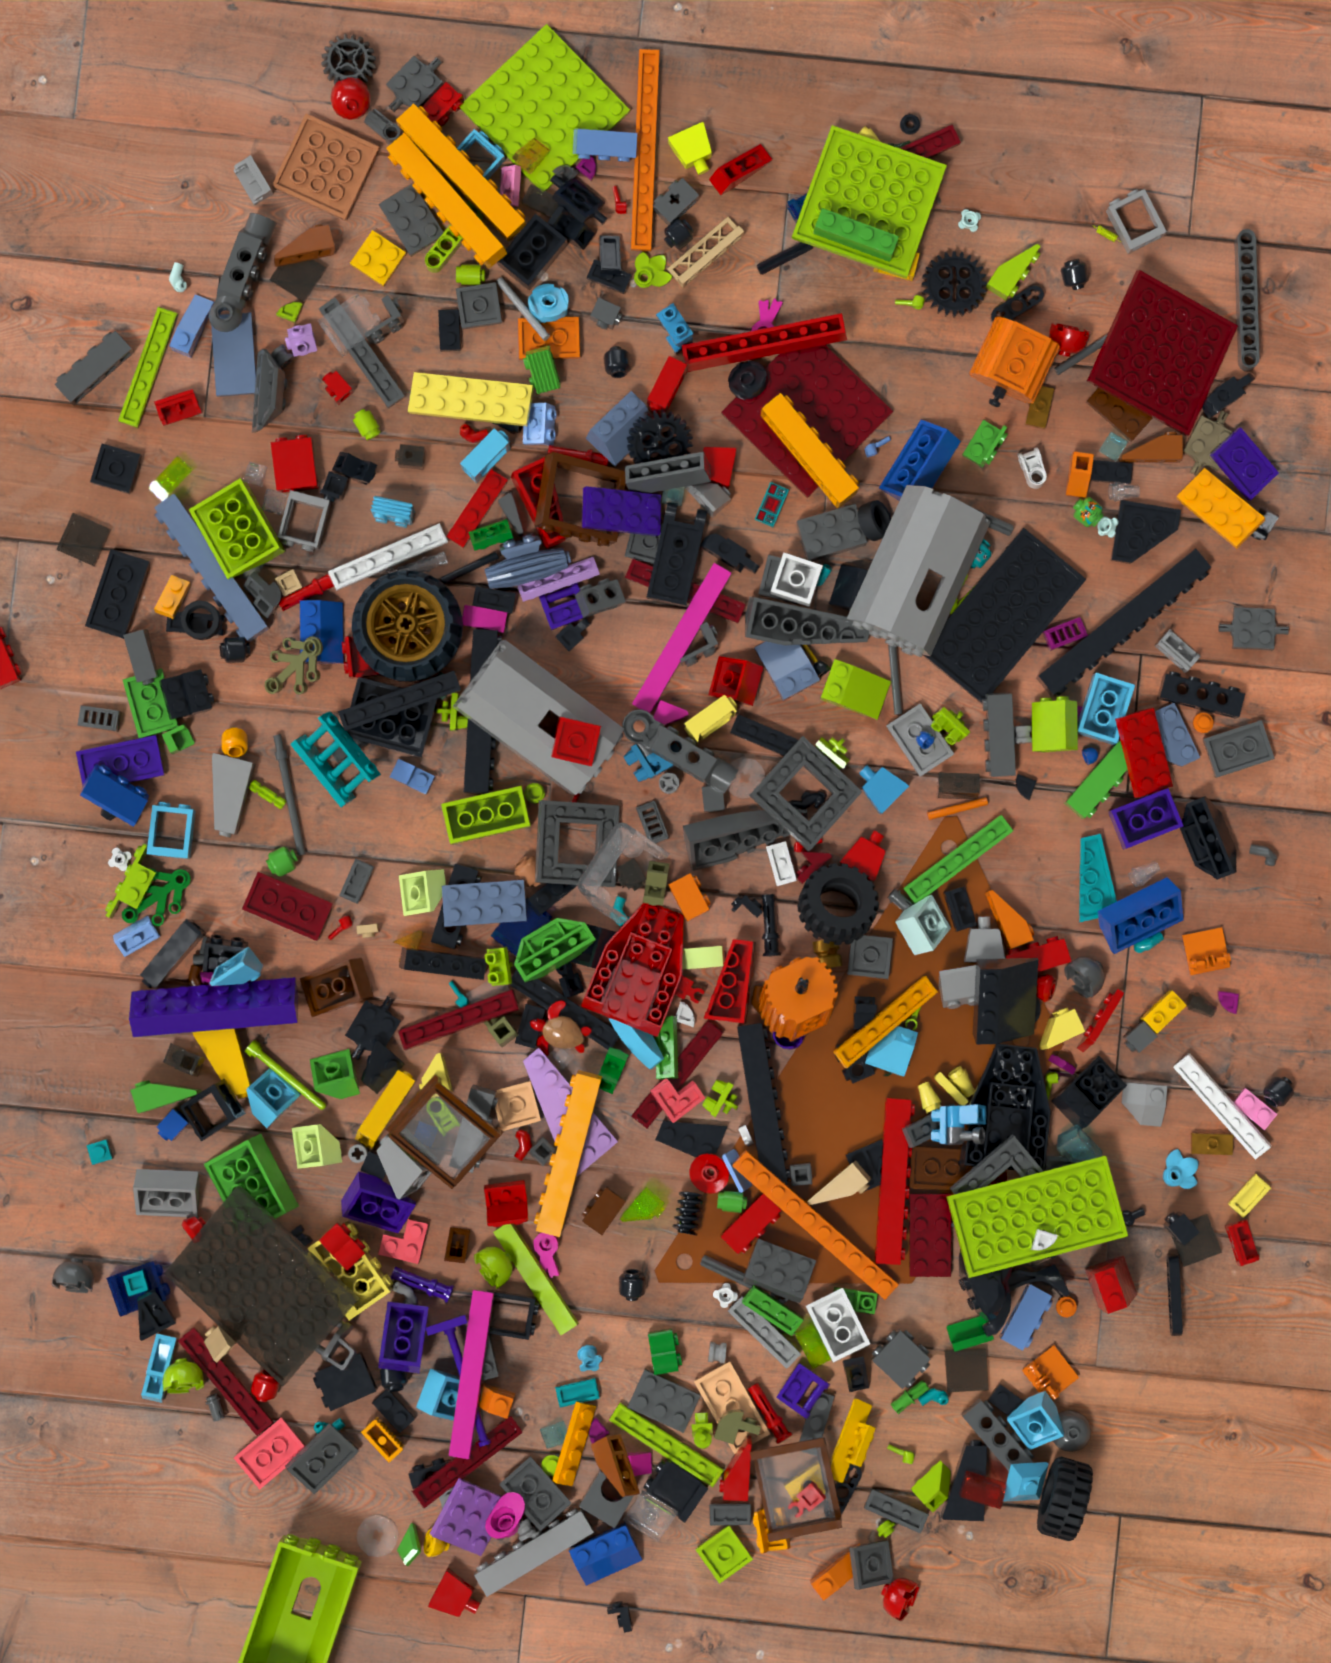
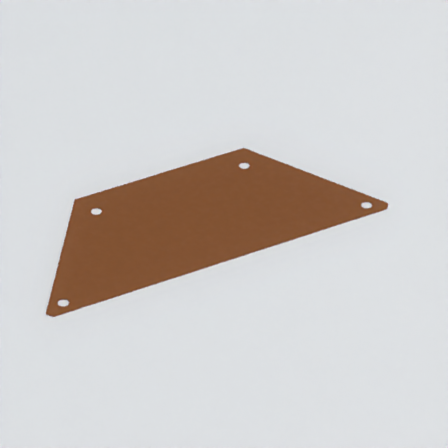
(832, 1117)

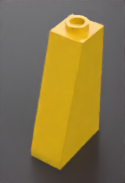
(226, 1057)
(385, 1109)

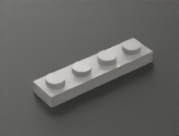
(764, 1333)

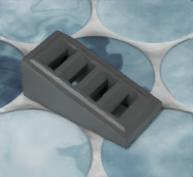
(509, 508)
(116, 715)
(659, 838)

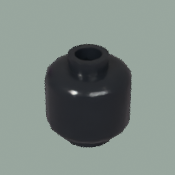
(678, 234)
(1074, 274)
(617, 362)
(234, 649)
(1278, 1091)
(632, 1284)
(393, 1379)

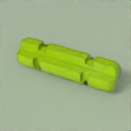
(267, 794)

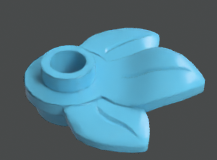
(1182, 1168)

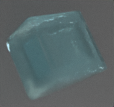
(1113, 446)
(554, 1434)

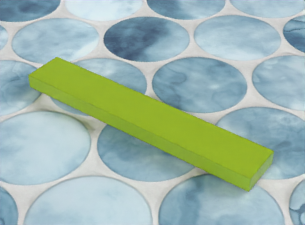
(148, 367)
(536, 1278)
(666, 1444)

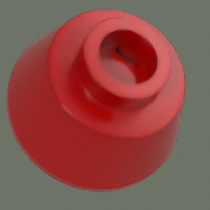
(1045, 987)
(193, 1225)

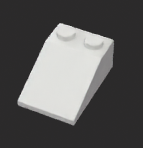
(838, 1325)

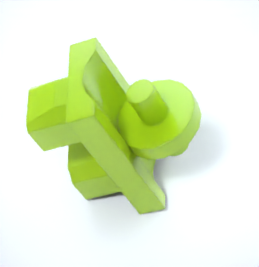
(456, 721)
(951, 723)
(833, 751)
(498, 966)
(714, 1106)
(702, 1431)

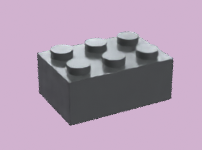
(831, 533)
(779, 1271)

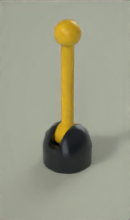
(820, 667)

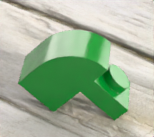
(612, 1069)

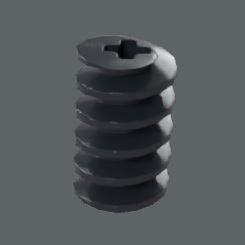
(688, 1212)

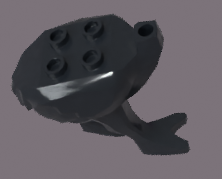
(991, 1294)

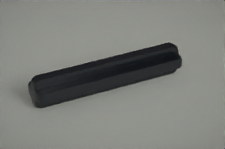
(783, 257)

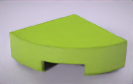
(290, 311)

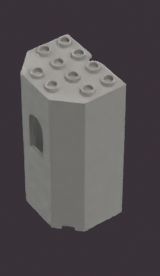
(922, 535)
(511, 700)

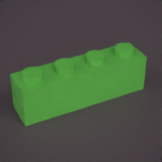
(855, 235)
(1098, 783)

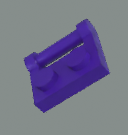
(564, 613)
(796, 1388)

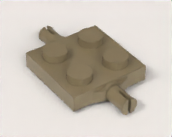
(1204, 440)

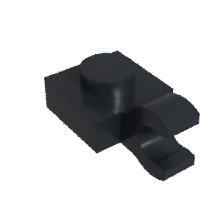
(571, 636)
(570, 982)

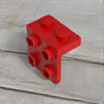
(506, 1203)

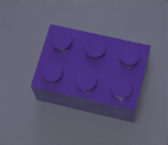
(1145, 819)
(403, 1337)

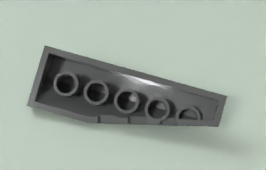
(797, 625)
(729, 835)

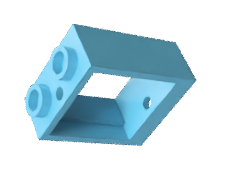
(495, 150)
(485, 455)
(169, 852)

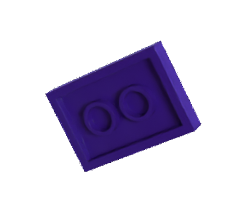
(1244, 464)

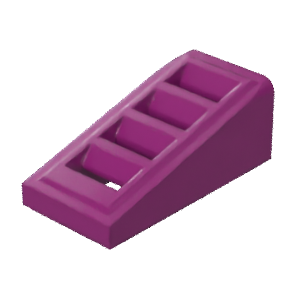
(1050, 641)

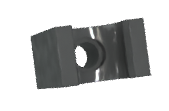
(601, 1506)

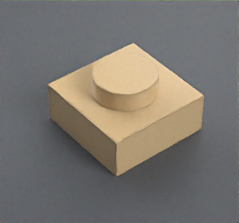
(288, 582)
(368, 930)

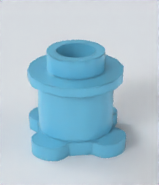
(589, 1359)

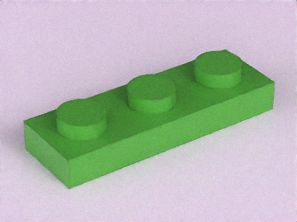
(668, 1046)
(772, 1310)

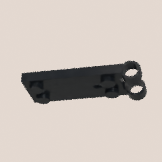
(673, 564)

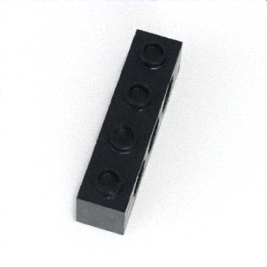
(1169, 693)
(440, 935)
(442, 963)

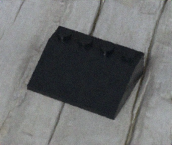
(401, 731)
(1004, 999)

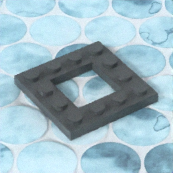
(843, 793)
(549, 819)
(1005, 1155)

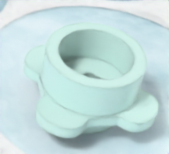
(975, 217)
(1103, 525)

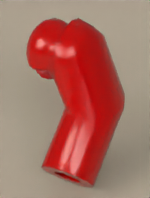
(471, 435)
(525, 1144)

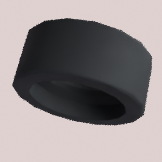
(874, 519)
(200, 635)

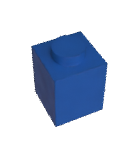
(172, 1125)

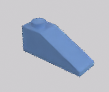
(191, 326)

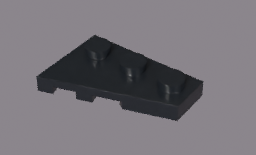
(691, 1137)

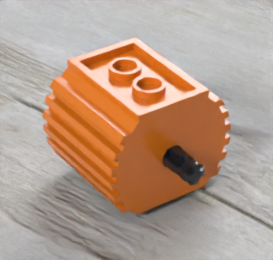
(1014, 361)
(798, 998)

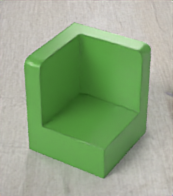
(178, 739)

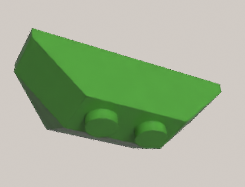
(551, 947)

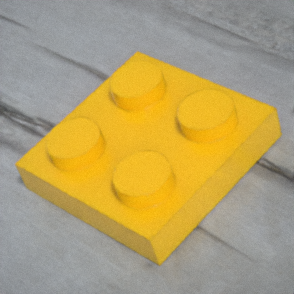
(378, 258)

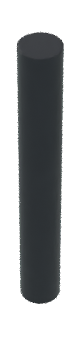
(469, 567)

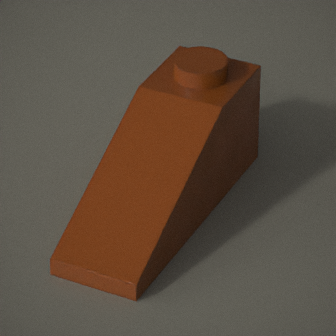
(310, 245)
(1163, 449)
(615, 1464)

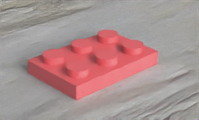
(269, 1453)

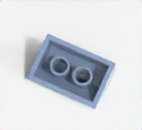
(611, 432)

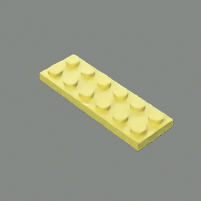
(470, 399)

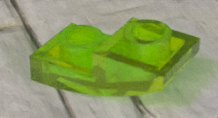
(170, 478)

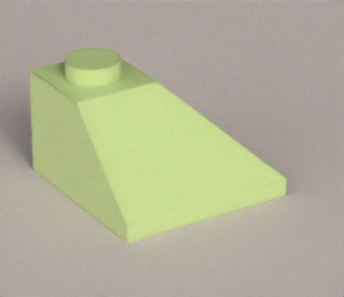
(421, 891)
(315, 1146)

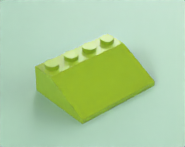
(236, 529)

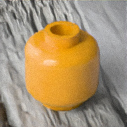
(234, 742)

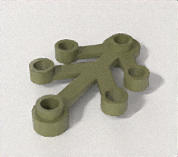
(296, 664)

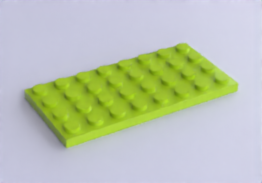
(1001, 1220)

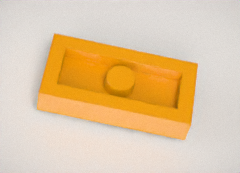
(172, 596)

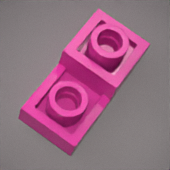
(484, 618)

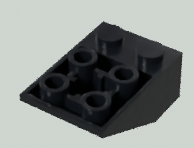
(1089, 1093)

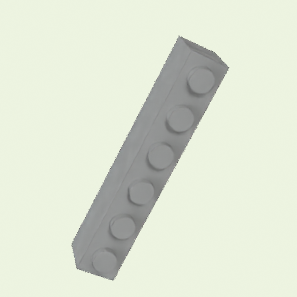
(533, 1552)

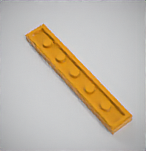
(885, 1021)

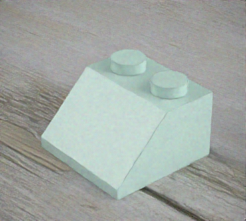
(923, 925)

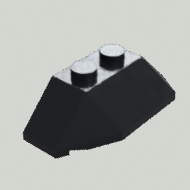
(1208, 838)

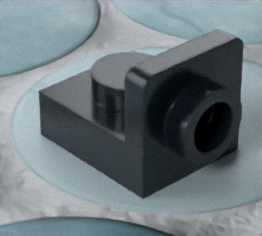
(624, 1618)

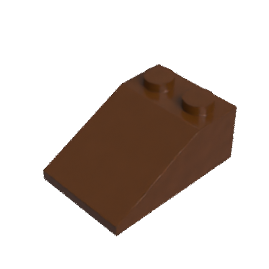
(336, 987)

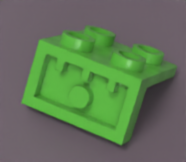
(982, 445)

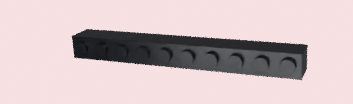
(1123, 622)

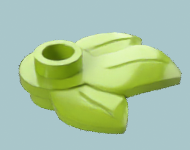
(653, 269)

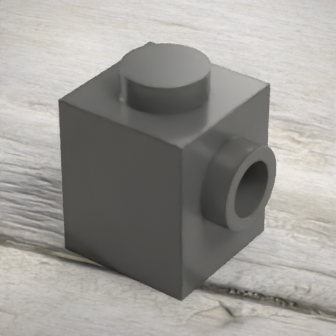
(606, 314)

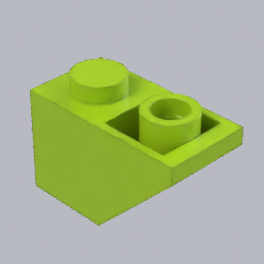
(933, 1486)

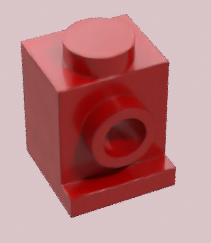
(337, 387)

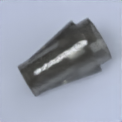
(1199, 1004)

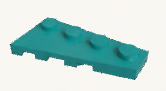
(1094, 879)

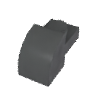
(266, 595)

